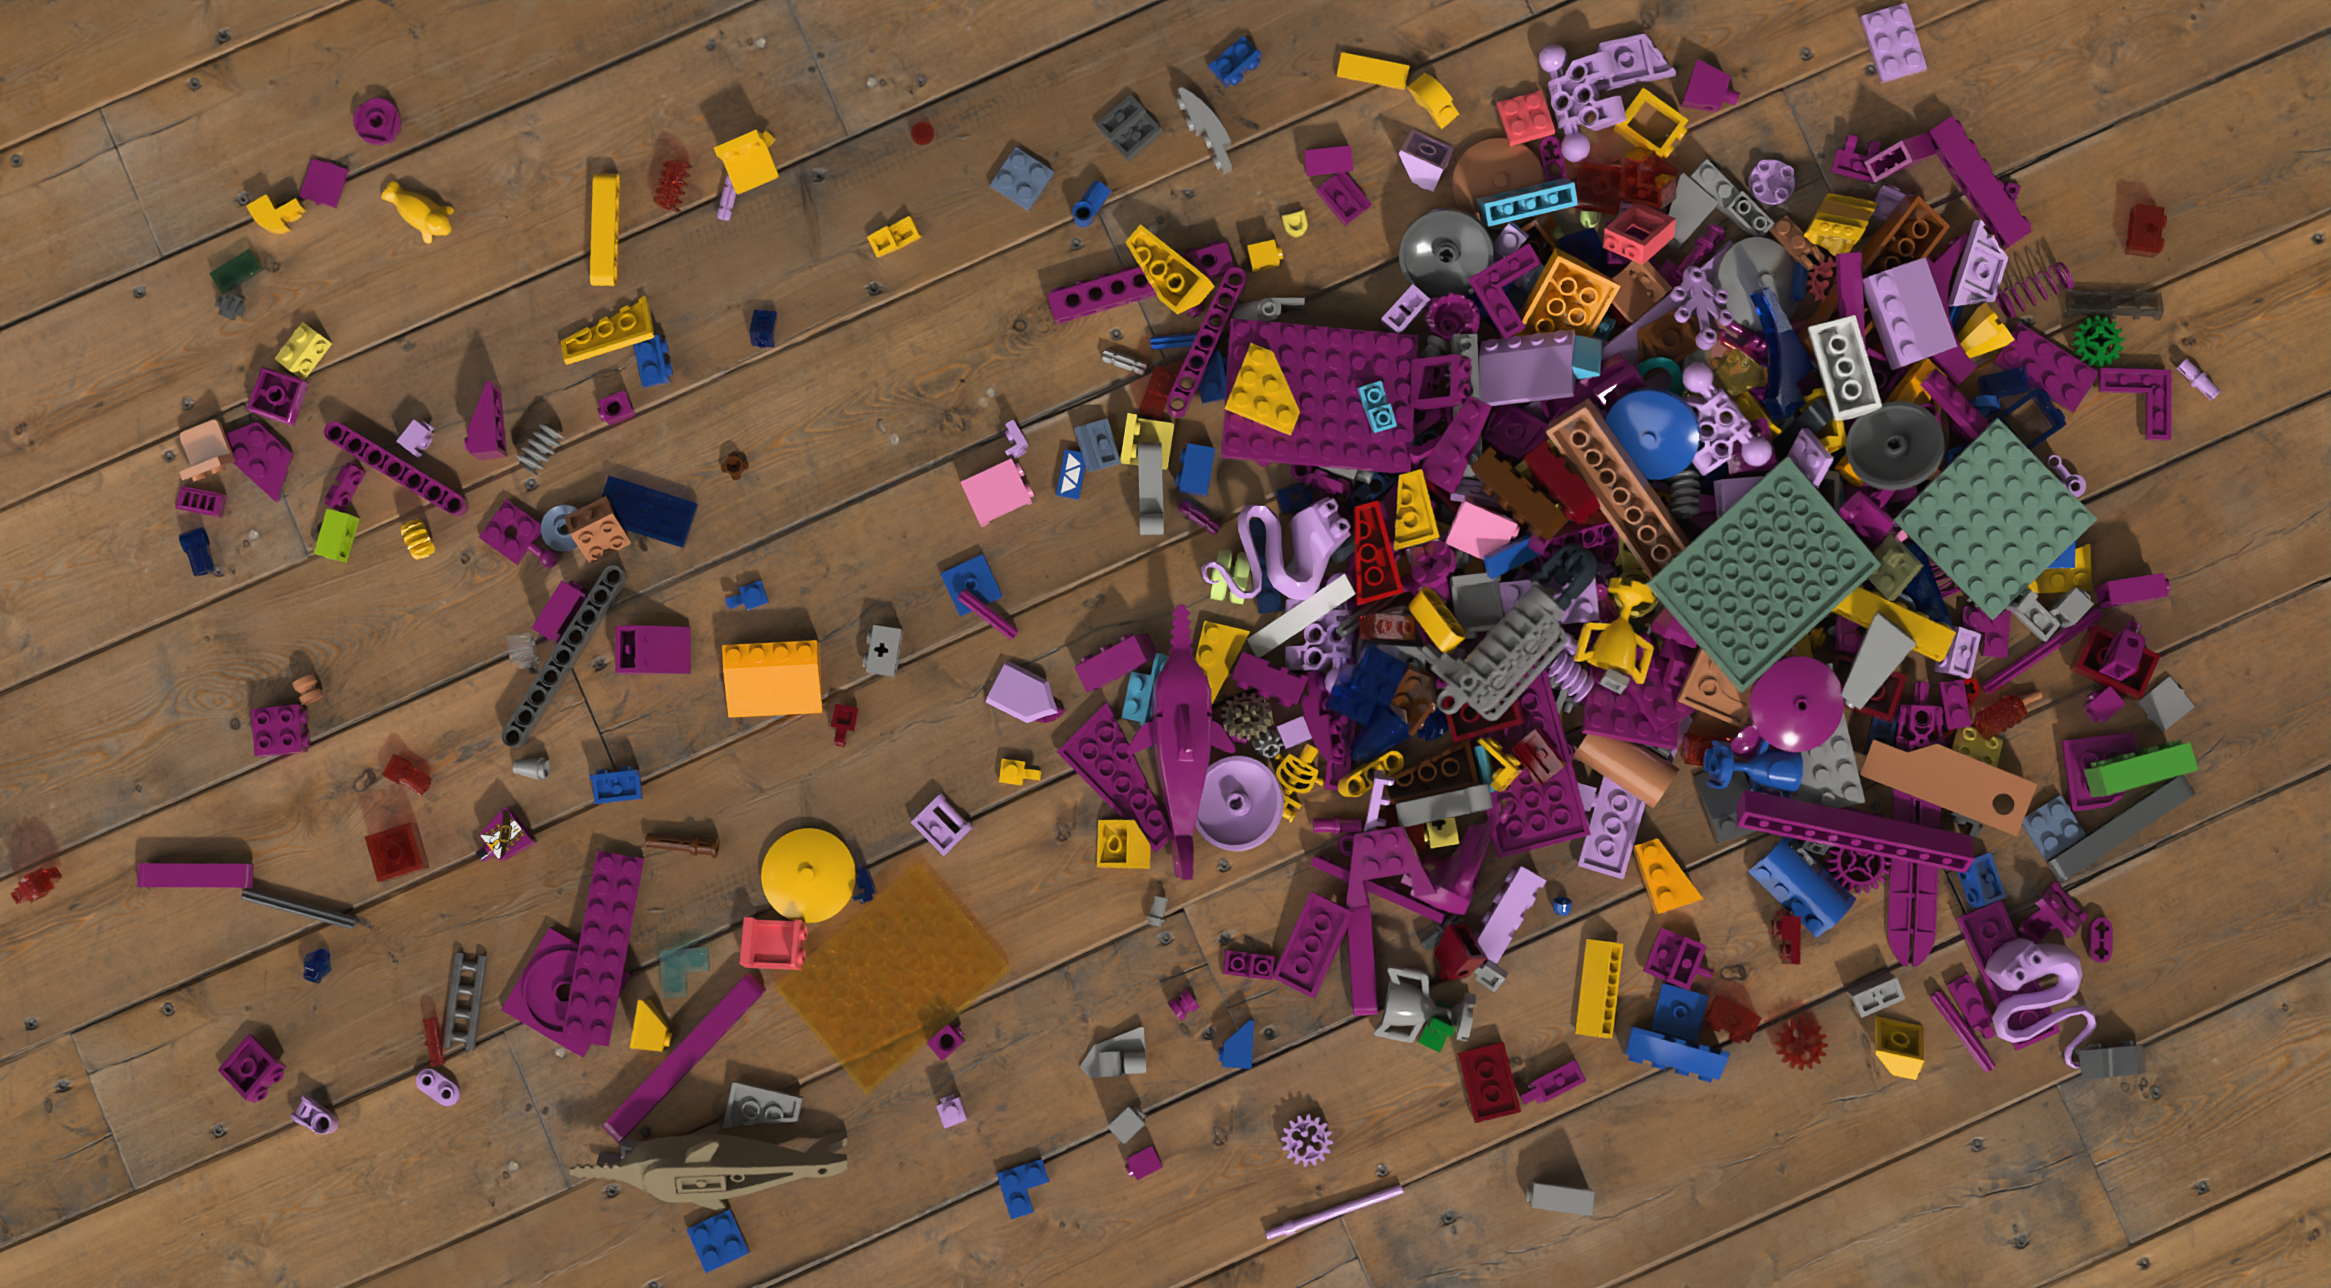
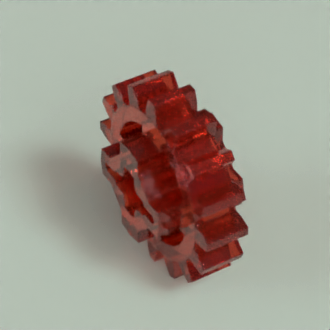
(36, 885)

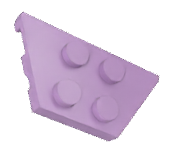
(1633, 62)
(1979, 269)

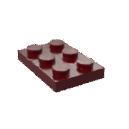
(1489, 1082)

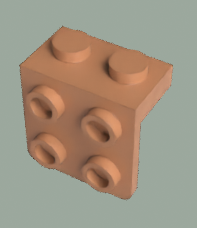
(1639, 290)
(206, 450)

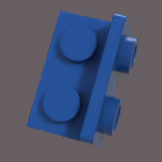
(1235, 62)
(652, 361)
(1214, 381)
(1982, 882)

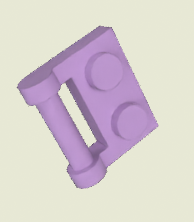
(936, 830)

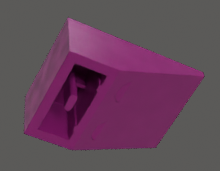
(652, 650)

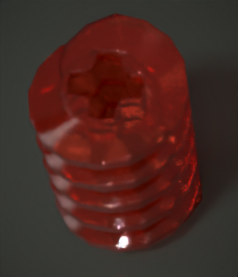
(671, 184)
(2000, 717)

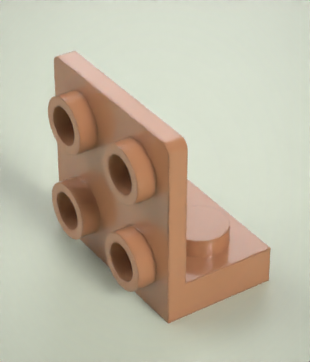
(596, 530)

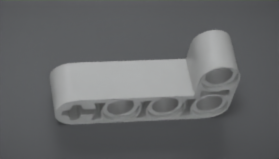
(1150, 488)
(1444, 806)

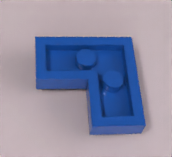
(1015, 1183)

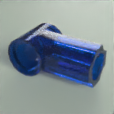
(195, 545)

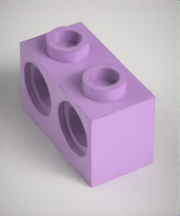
(1405, 310)

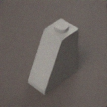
(1689, 209)
(1561, 1198)

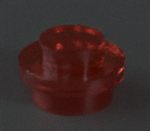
(922, 133)

